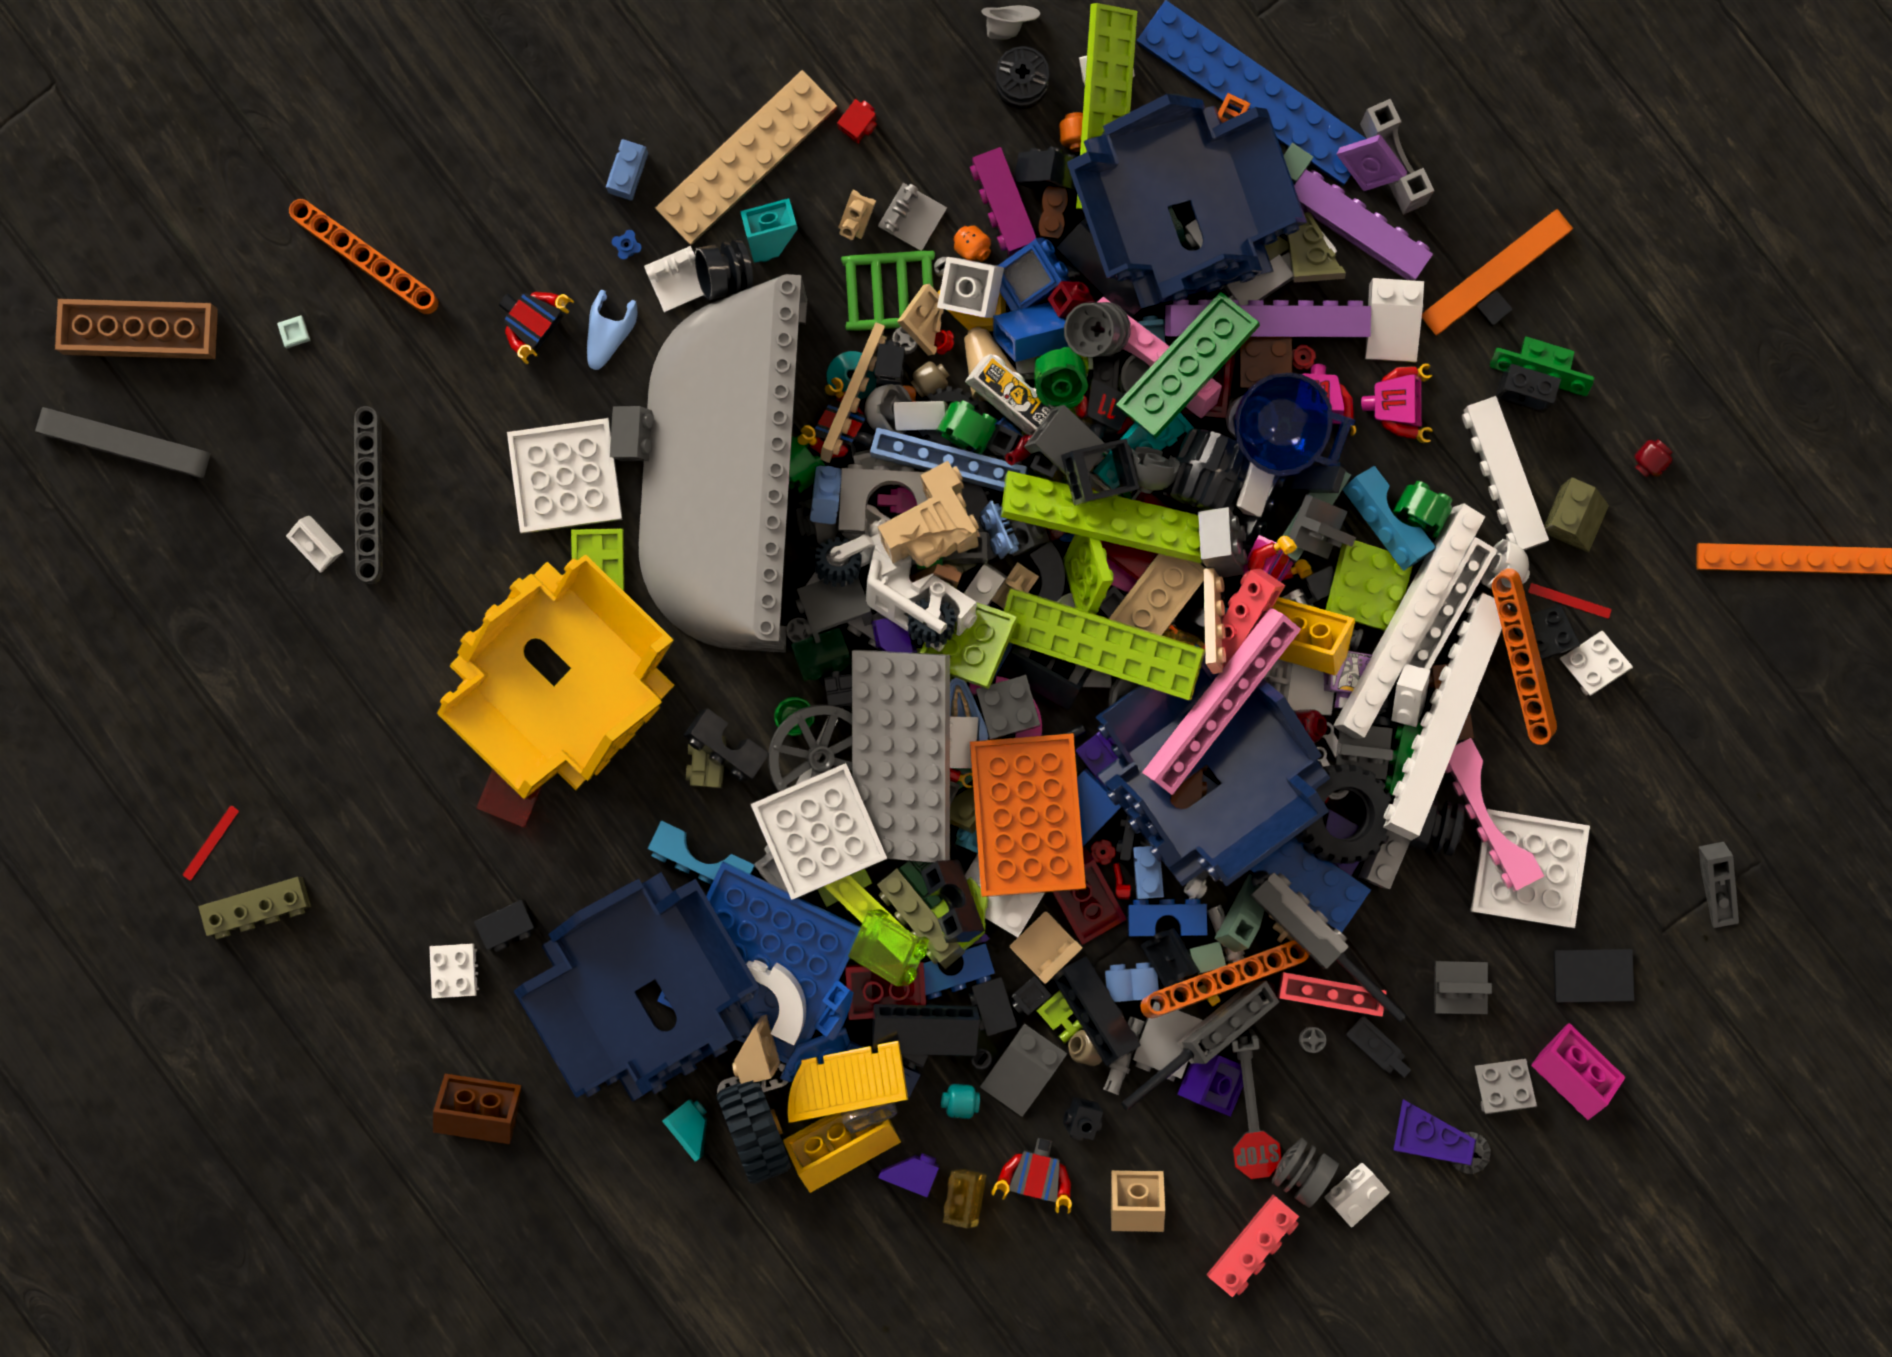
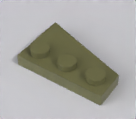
(1311, 255)

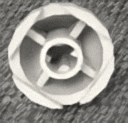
(1507, 556)

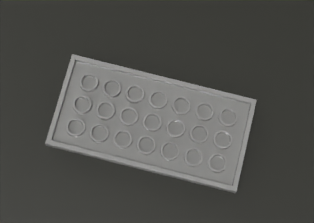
(903, 750)

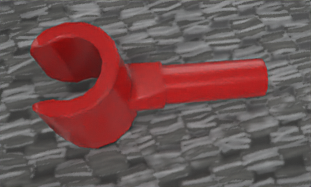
(1121, 891)

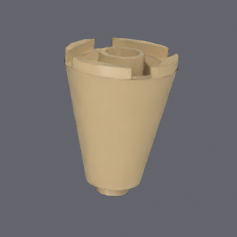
(978, 345)

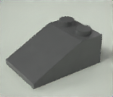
(1023, 1070)

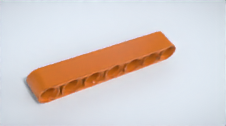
(355, 248)
(1496, 272)
(1520, 667)
(1213, 979)

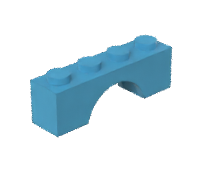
(1369, 496)
(671, 844)

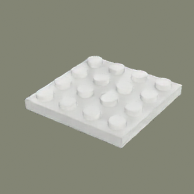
(564, 476)
(818, 831)
(1561, 857)

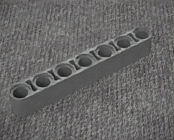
(122, 442)
(364, 483)

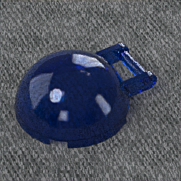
(1287, 424)

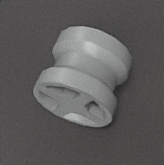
(903, 337)

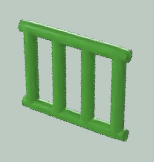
(876, 260)

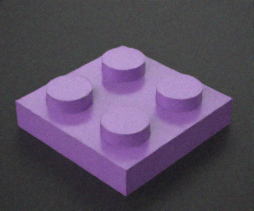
(1371, 162)

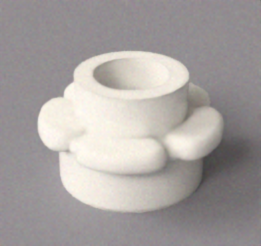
(1195, 888)

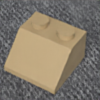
(758, 1055)
(1137, 1201)

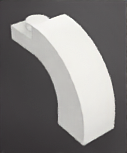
(790, 999)

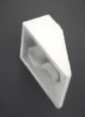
(1394, 319)
(1007, 911)

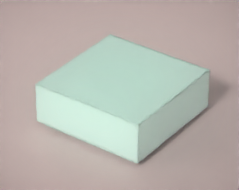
(293, 331)

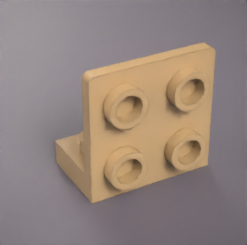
(1045, 947)

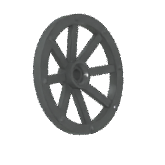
(828, 752)

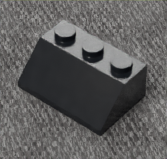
(1046, 675)

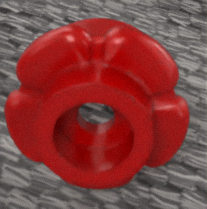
(944, 341)
(1307, 352)
(1109, 851)

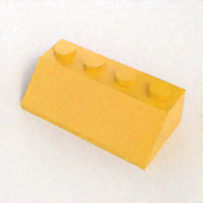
(1322, 637)
(829, 1150)

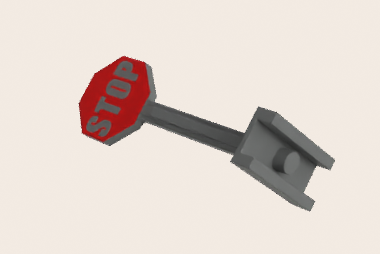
(1256, 1151)

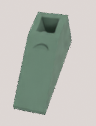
(1242, 920)

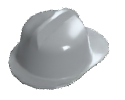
(1007, 21)

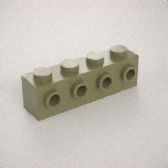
(255, 906)
(918, 915)

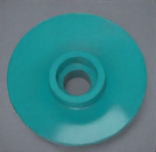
(842, 365)

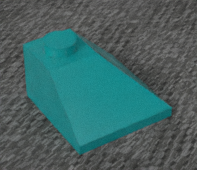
(769, 229)
(689, 1127)

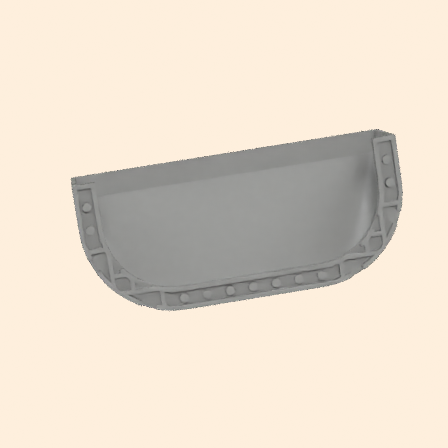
(723, 467)

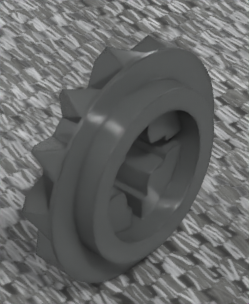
(1482, 1149)

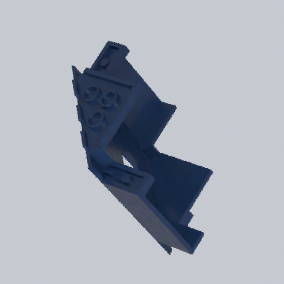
(1178, 155)
(1259, 758)
(609, 951)

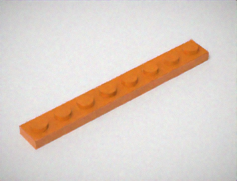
(1794, 559)

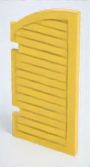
(847, 1082)

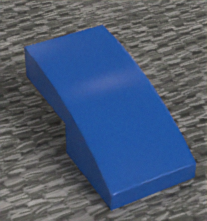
(839, 1002)

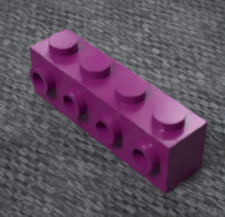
(1003, 200)

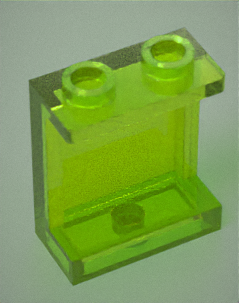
(888, 949)

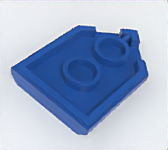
(814, 1048)

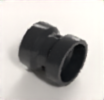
(1385, 715)

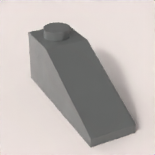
(1719, 883)

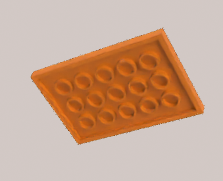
(1027, 815)

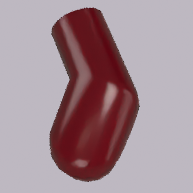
(1019, 453)

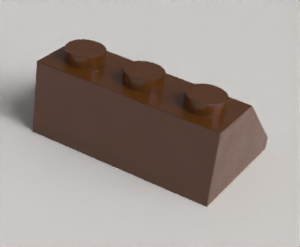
(476, 1108)

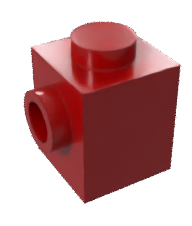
(858, 120)

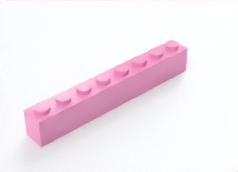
(1221, 700)

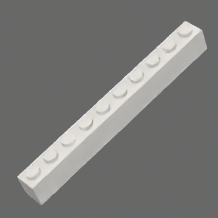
(1408, 622)
(1445, 719)

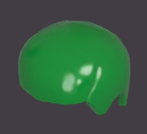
(788, 707)

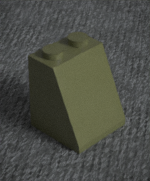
(1576, 514)

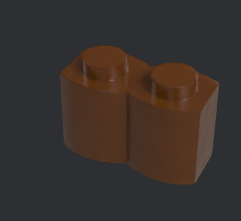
(1053, 211)

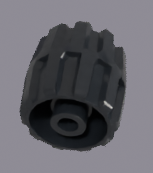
(1208, 474)

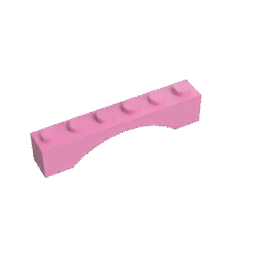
(1150, 348)
(1517, 864)

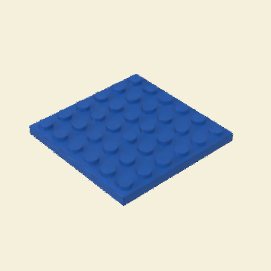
(781, 931)

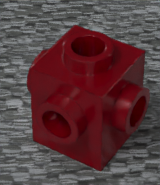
(1069, 295)

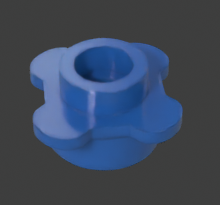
(625, 252)

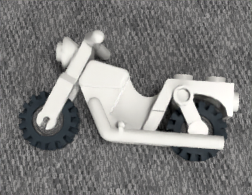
(929, 601)

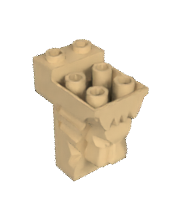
(934, 526)

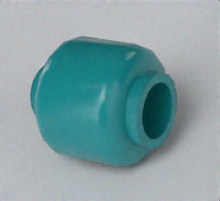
(960, 1101)

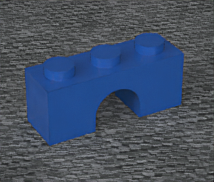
(1190, 916)
(976, 967)

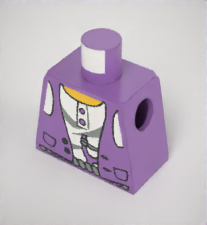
(1347, 677)

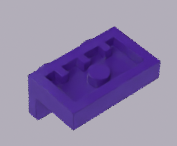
(1097, 754)

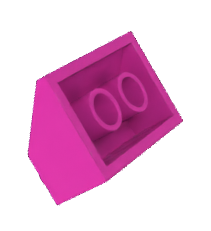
(1578, 1072)

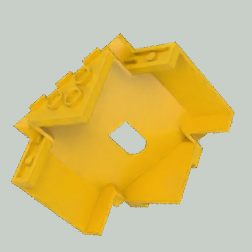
(579, 724)

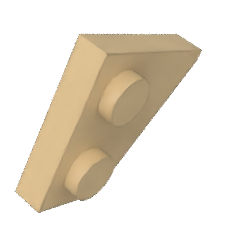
(923, 318)

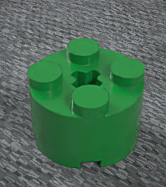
(1060, 378)
(966, 427)
(802, 466)
(1423, 508)

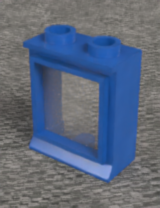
(1031, 274)

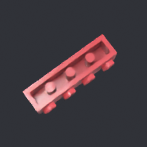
(1248, 607)
(1253, 1245)

